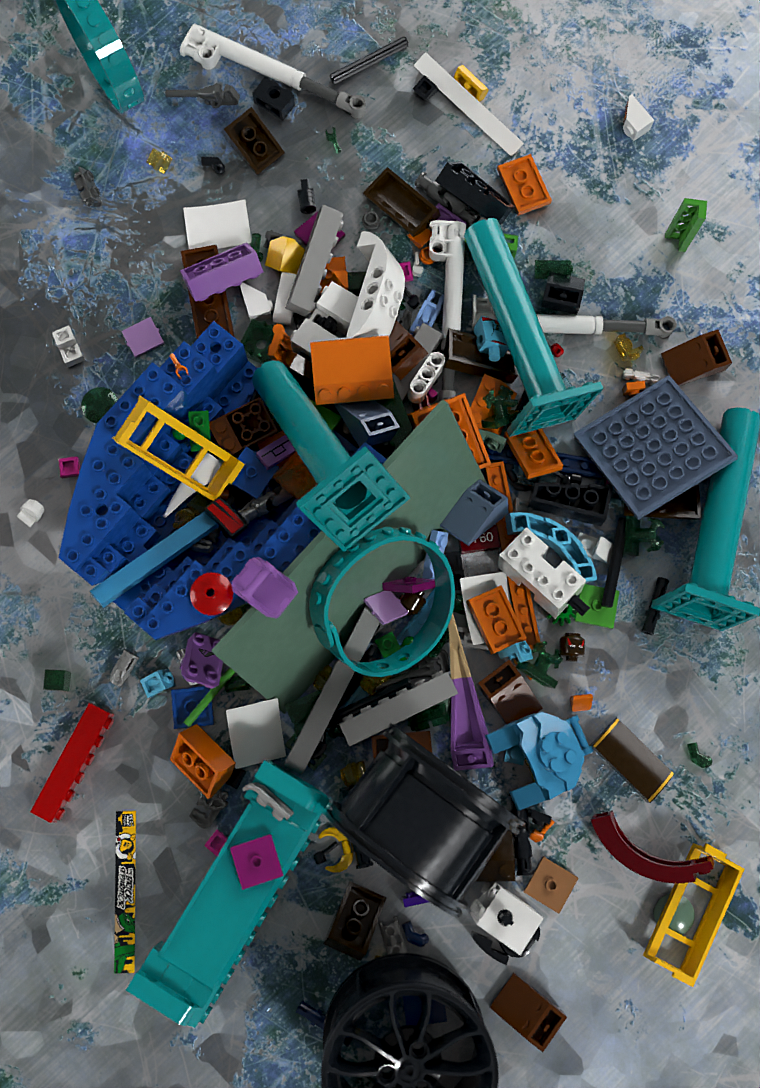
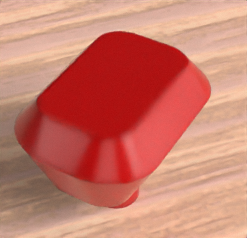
(557, 350)

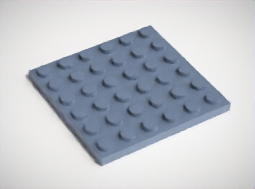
(654, 447)

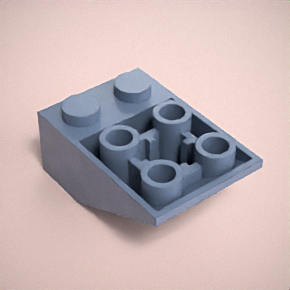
(368, 421)
(475, 512)

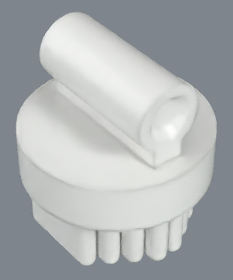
(30, 512)

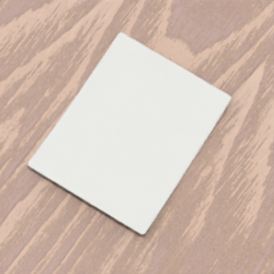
(217, 224)
(475, 586)
(255, 733)

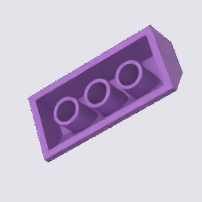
(222, 271)

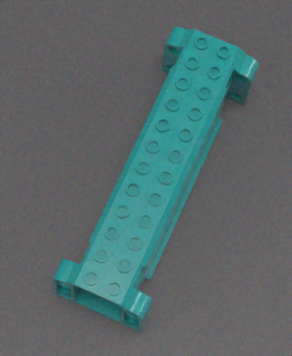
(189, 968)

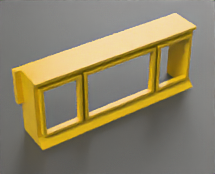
(226, 473)
(709, 923)

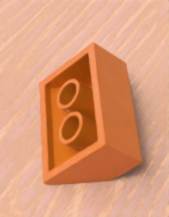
(479, 407)
(202, 760)

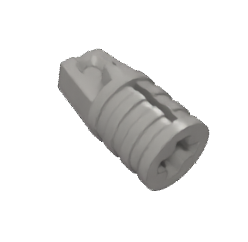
(123, 668)

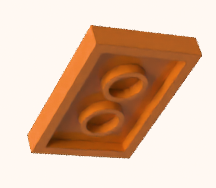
(524, 184)
(534, 453)
(496, 619)

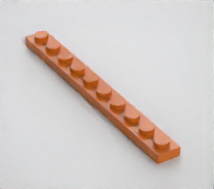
(519, 595)

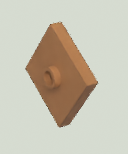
(550, 884)

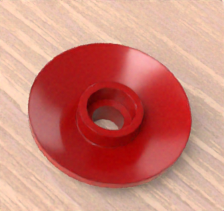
(219, 601)

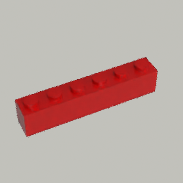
(72, 763)

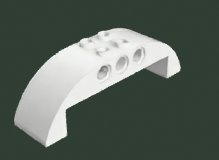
(380, 291)

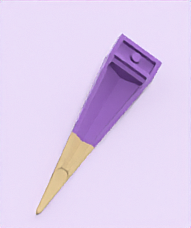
(468, 726)

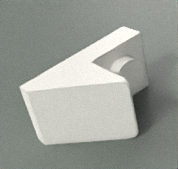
(596, 548)

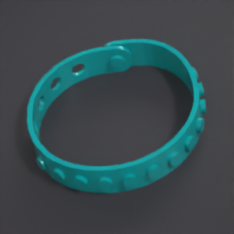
(102, 52)
(430, 632)

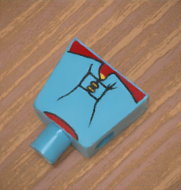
(490, 338)

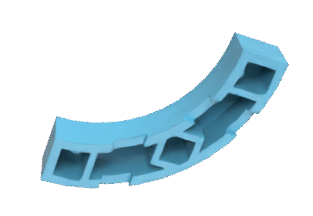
(557, 538)

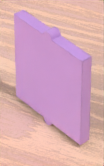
(143, 337)
(385, 607)

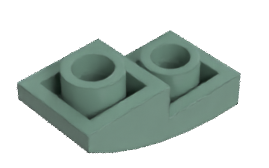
(492, 440)

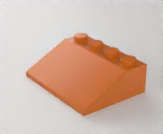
(352, 370)
(466, 422)

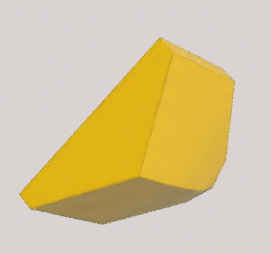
(284, 255)

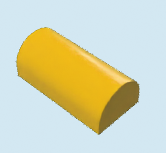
(471, 83)

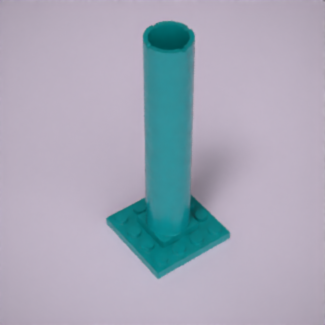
(547, 394)
(350, 491)
(707, 593)

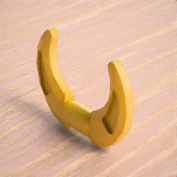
(347, 858)

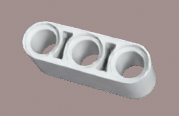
(280, 314)
(428, 370)

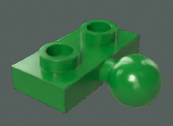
(198, 422)
(388, 645)

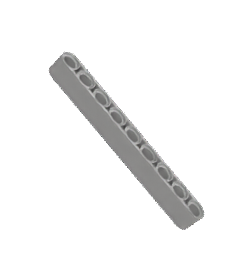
(331, 693)

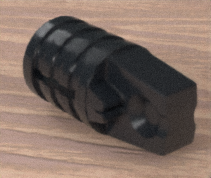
(306, 198)

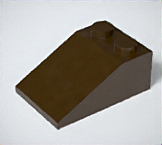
(253, 141)
(502, 864)
(355, 921)

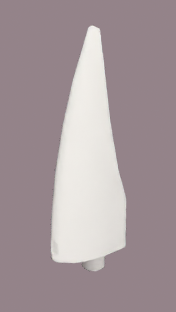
(202, 474)

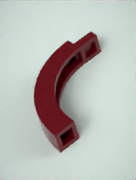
(642, 862)

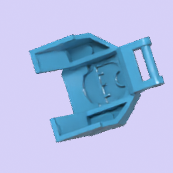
(550, 752)

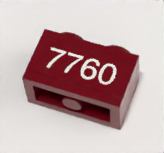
(485, 542)

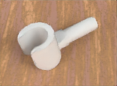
(417, 270)

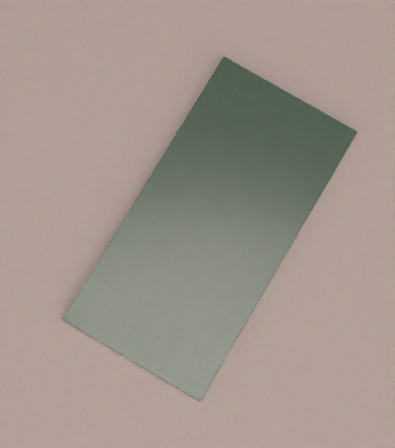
(283, 652)

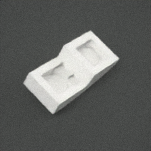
(68, 346)

